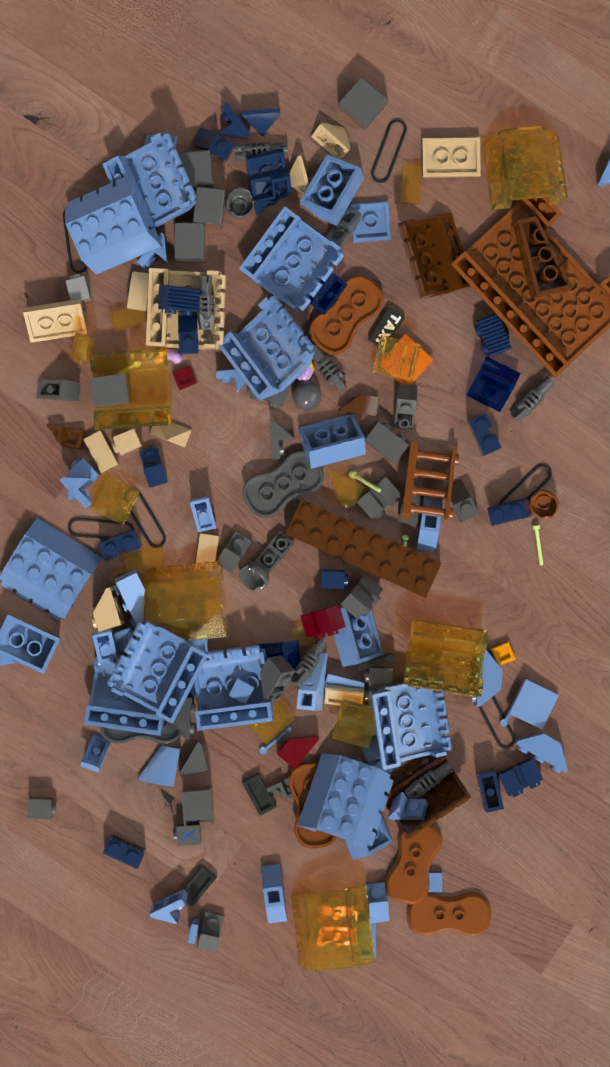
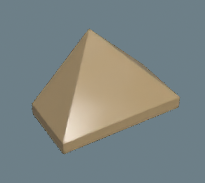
(333, 139)
(298, 176)
(173, 433)

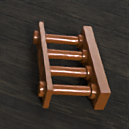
(412, 490)

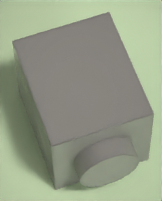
(78, 288)

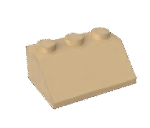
(108, 611)

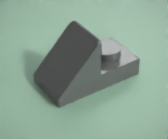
(277, 435)
(233, 552)
(210, 931)

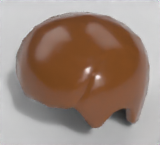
(544, 504)

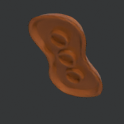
(355, 305)
(299, 785)
(409, 876)
(464, 914)

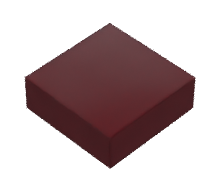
(184, 378)

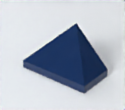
(261, 119)

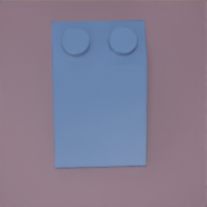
(27, 644)

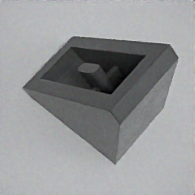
(196, 762)

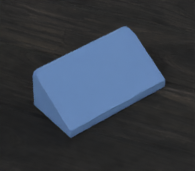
(337, 680)

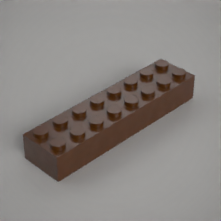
(363, 548)

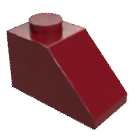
(296, 749)

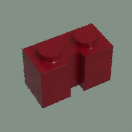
(323, 621)

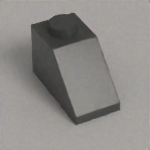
(58, 390)
(462, 502)

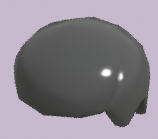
(239, 203)
(306, 395)
(254, 576)

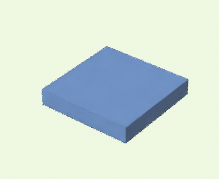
(374, 222)
(533, 704)

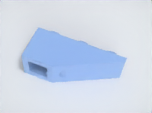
(133, 594)
(312, 691)

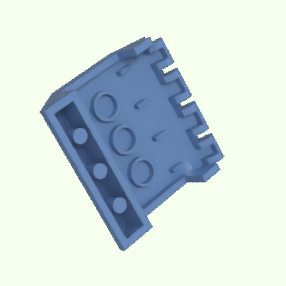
(158, 177)
(109, 226)
(292, 260)
(269, 350)
(49, 569)
(157, 669)
(216, 681)
(116, 711)
(409, 724)
(346, 799)

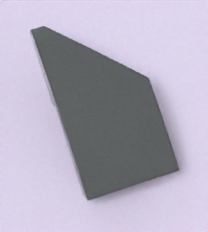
(281, 788)

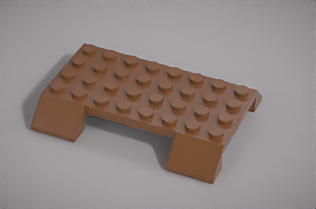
(550, 326)

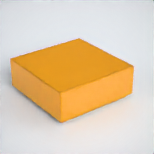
(503, 653)

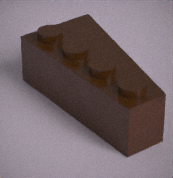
(539, 260)

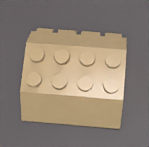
(163, 328)

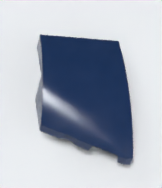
(267, 178)

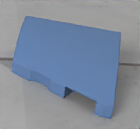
(162, 767)

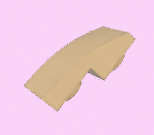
(138, 291)

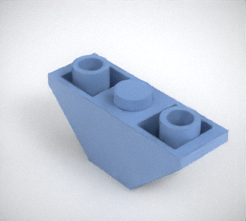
(429, 525)
(492, 679)
(544, 749)
(273, 893)

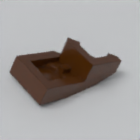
(361, 405)
(67, 436)

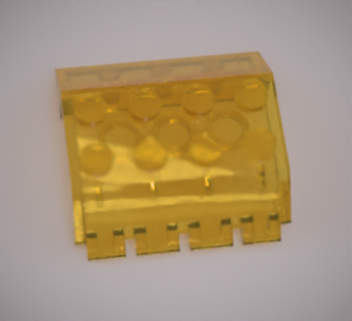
(524, 166)
(148, 389)
(186, 600)
(445, 658)
(333, 929)

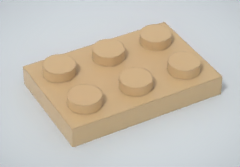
(451, 157)
(55, 320)

